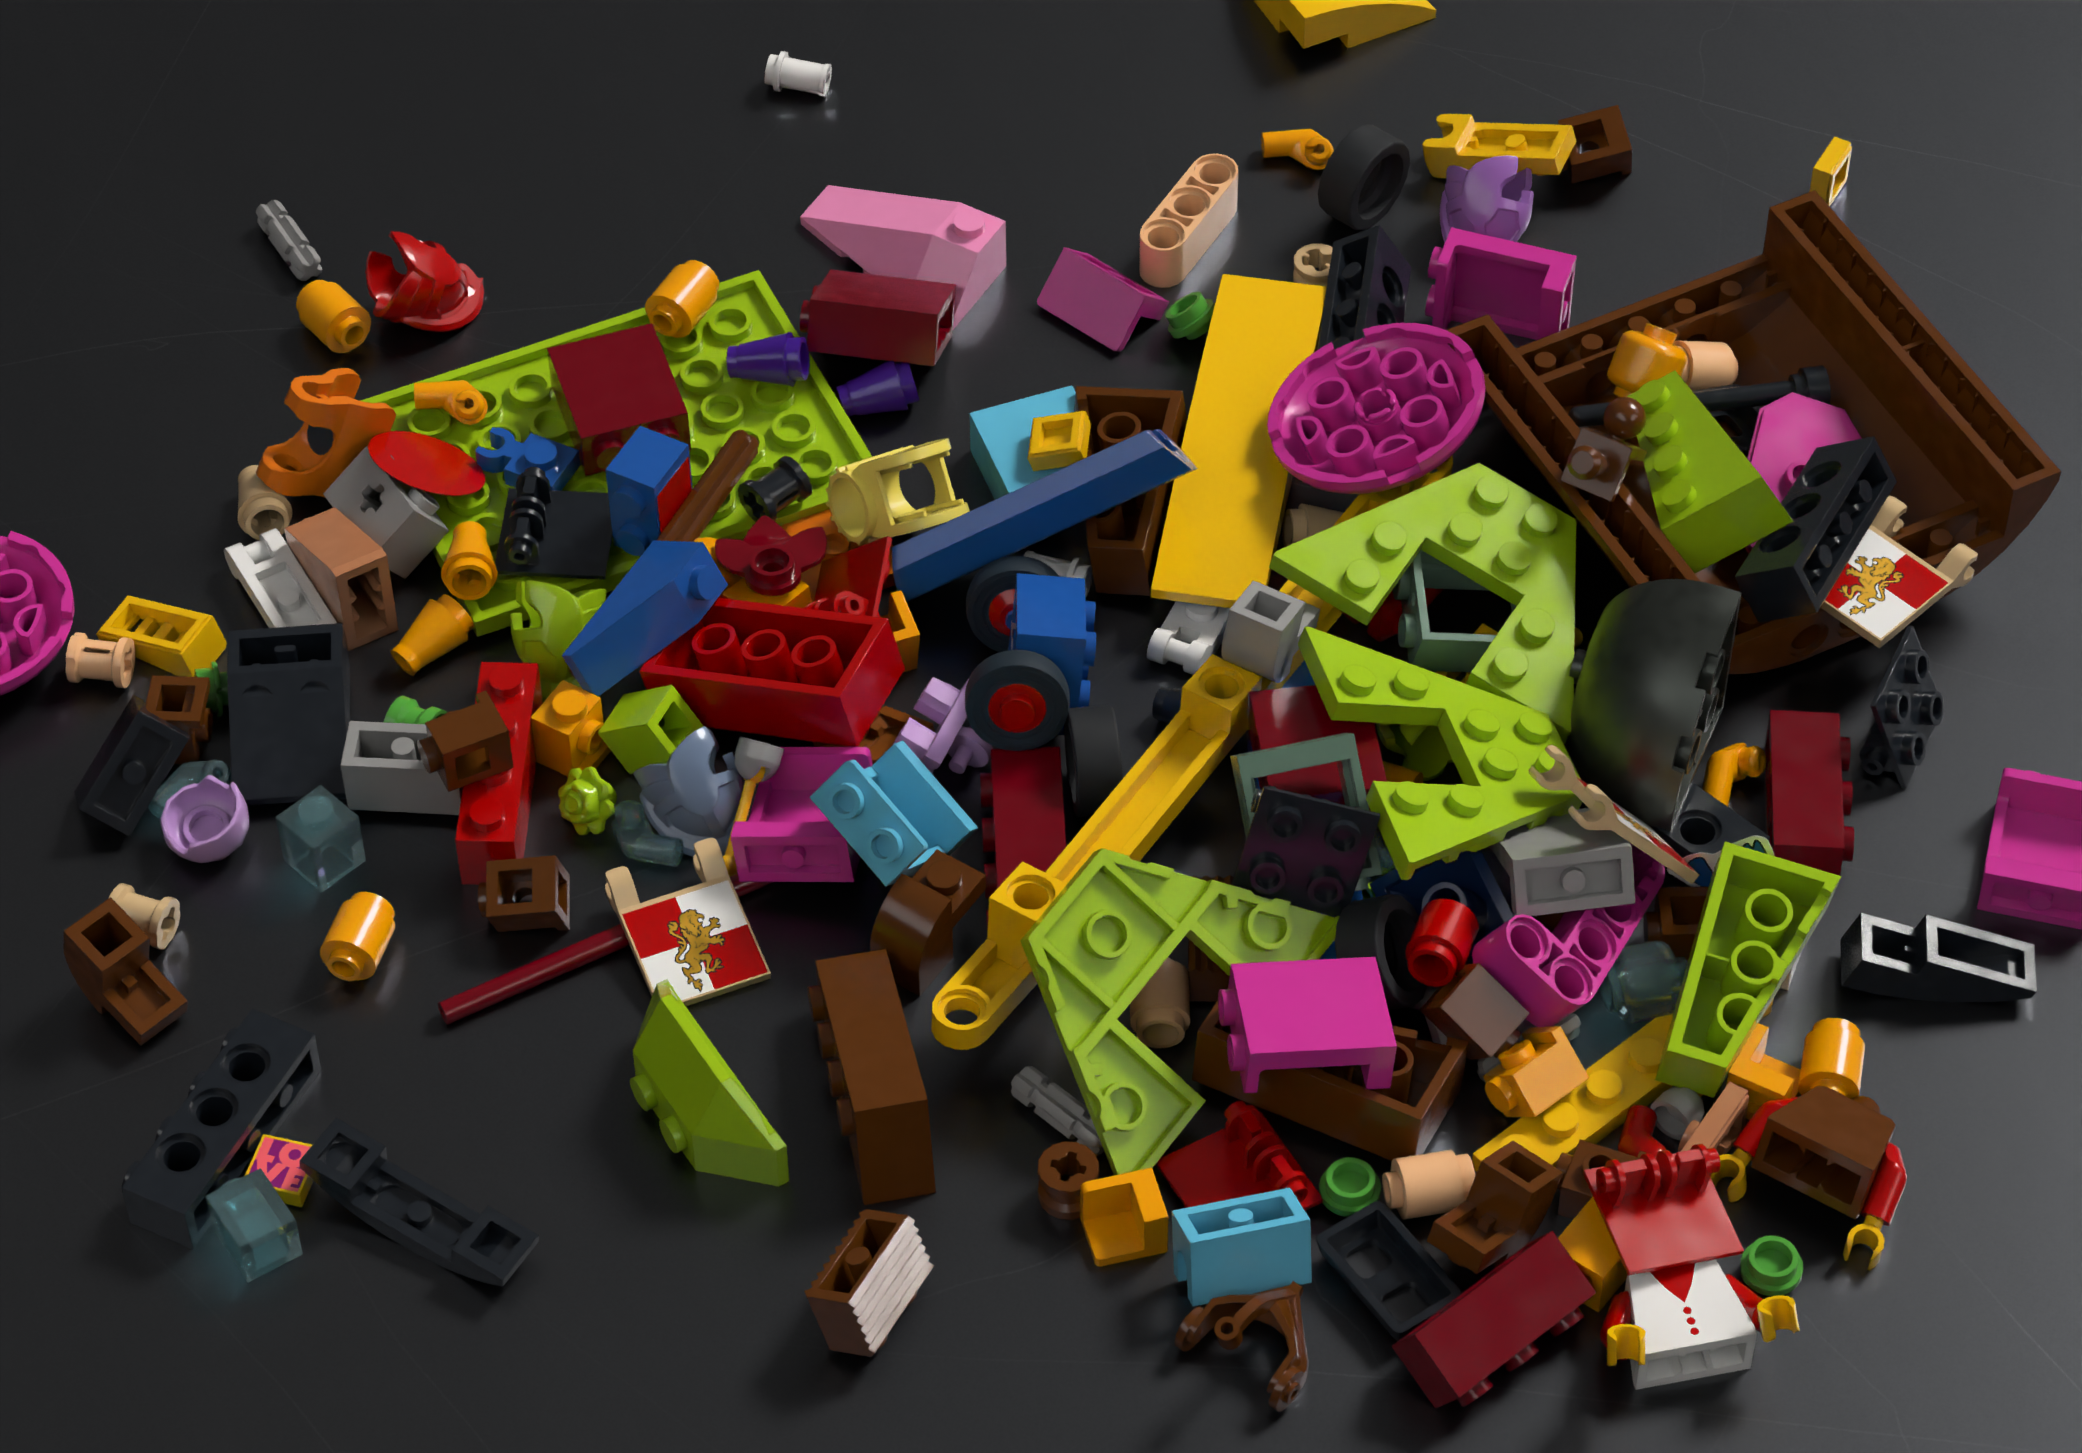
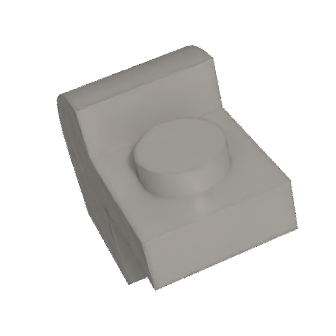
(1266, 630)

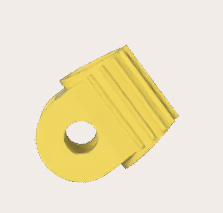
(869, 499)

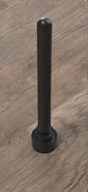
(1809, 382)

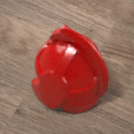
(433, 292)

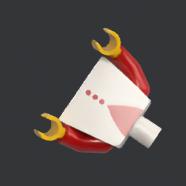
(1690, 1324)

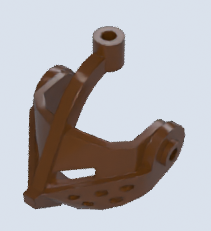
(1233, 1313)

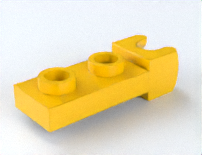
(1466, 142)

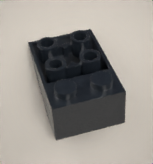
(288, 711)

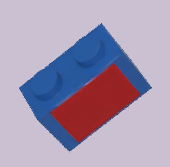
(646, 488)

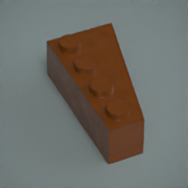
(1128, 537)
(874, 1075)
(1335, 1099)

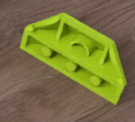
(700, 1098)

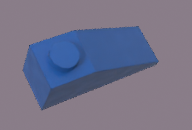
(646, 612)

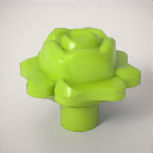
(587, 800)

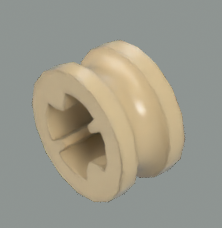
(1311, 257)

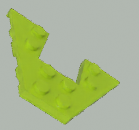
(1487, 534)
(1485, 734)
(1104, 946)

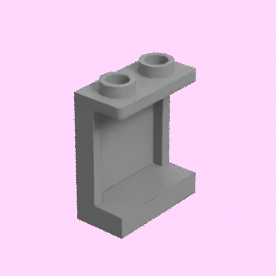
(1566, 867)

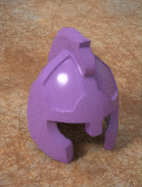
(1488, 198)

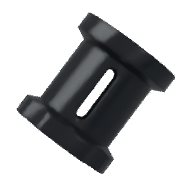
(775, 489)

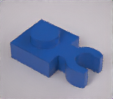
(514, 457)

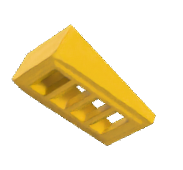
(195, 648)

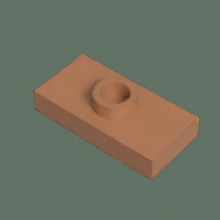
(1721, 1123)

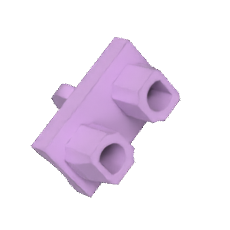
(947, 708)

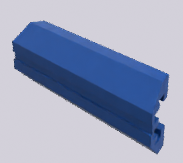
(1037, 511)

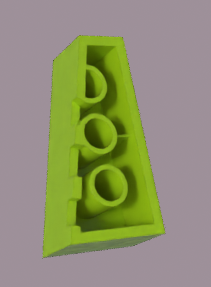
(1699, 479)
(1743, 949)

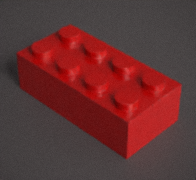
(782, 670)

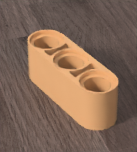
(1188, 220)

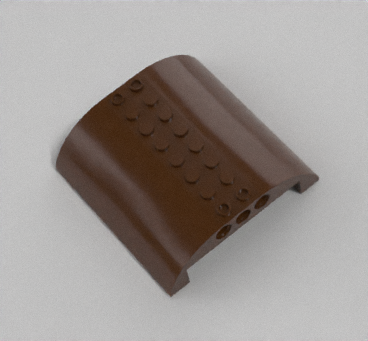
(1798, 305)

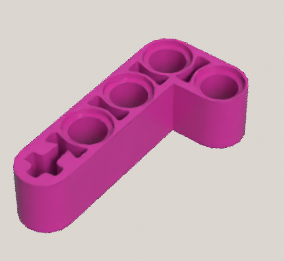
(1565, 968)

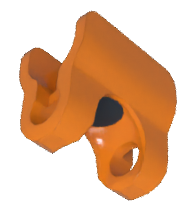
(330, 438)

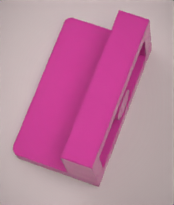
(1098, 299)

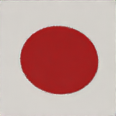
(426, 463)

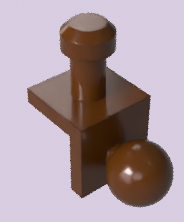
(1602, 459)

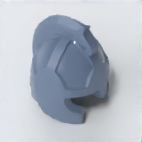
(688, 795)

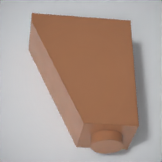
(347, 573)

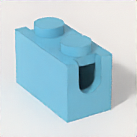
(1242, 1245)

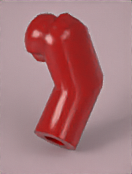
(1638, 1132)

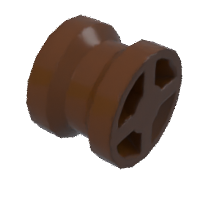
(1063, 1197)

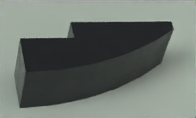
(1935, 961)

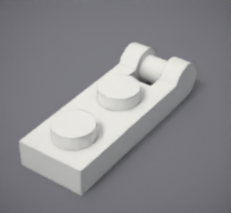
(277, 582)
(1192, 623)

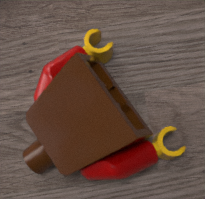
(1829, 1151)

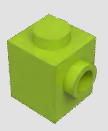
(648, 727)

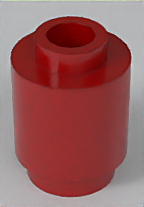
(1441, 942)

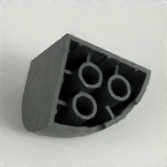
(1652, 693)

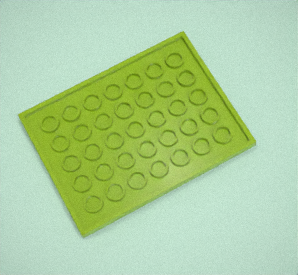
(786, 420)

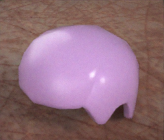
(205, 820)

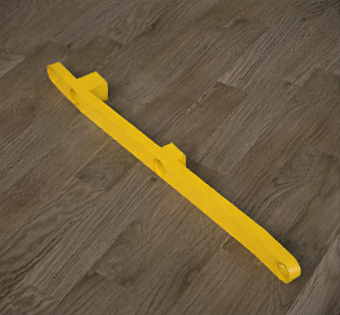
(1127, 822)

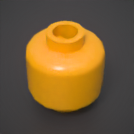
(1644, 358)

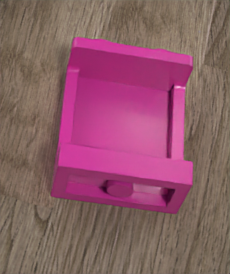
(1515, 283)
(787, 831)
(2035, 850)
(1308, 1018)

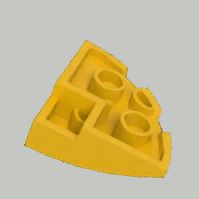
(1350, 20)

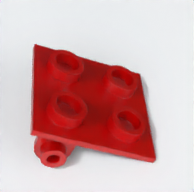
(854, 580)
(1236, 1163)
(1664, 1209)

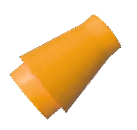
(469, 565)
(436, 631)

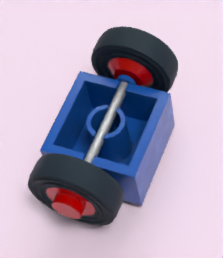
(1043, 649)

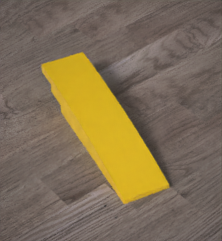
(1232, 508)

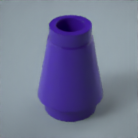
(770, 360)
(879, 390)

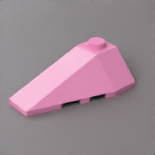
(912, 239)

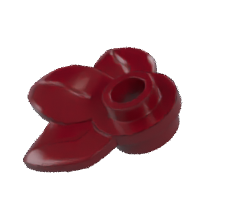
(771, 557)

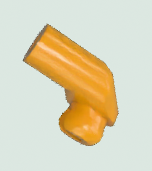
(1301, 144)
(455, 397)
(1731, 766)

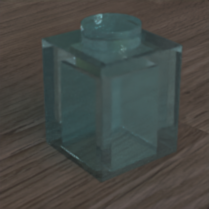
(321, 838)
(253, 1224)

